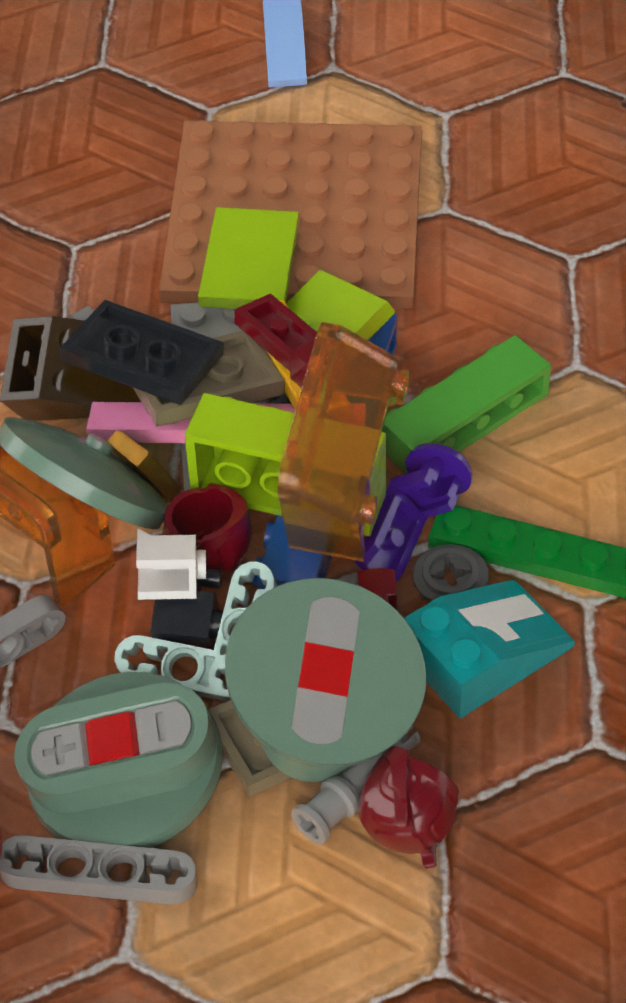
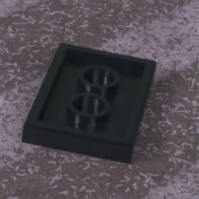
(142, 352)

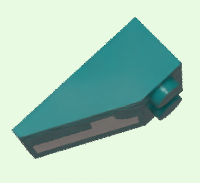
(484, 642)

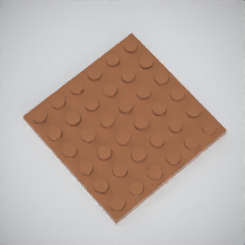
(345, 180)

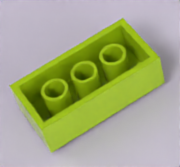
(244, 448)

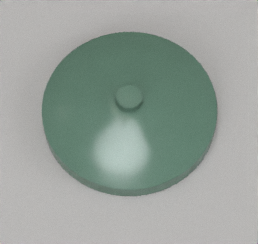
(84, 470)

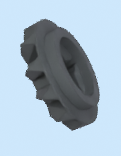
(463, 562)

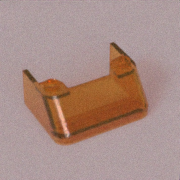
(336, 442)
(69, 530)

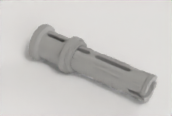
(338, 797)

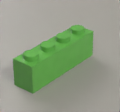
(469, 401)

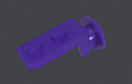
(428, 489)

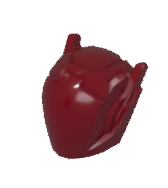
(217, 519)
(407, 804)

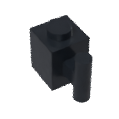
(190, 620)

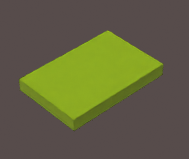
(248, 256)
(340, 303)

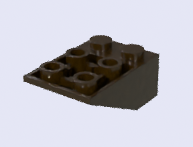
(43, 386)

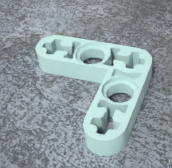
(210, 662)

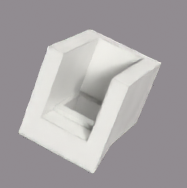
(168, 566)

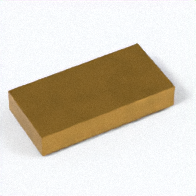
(144, 464)

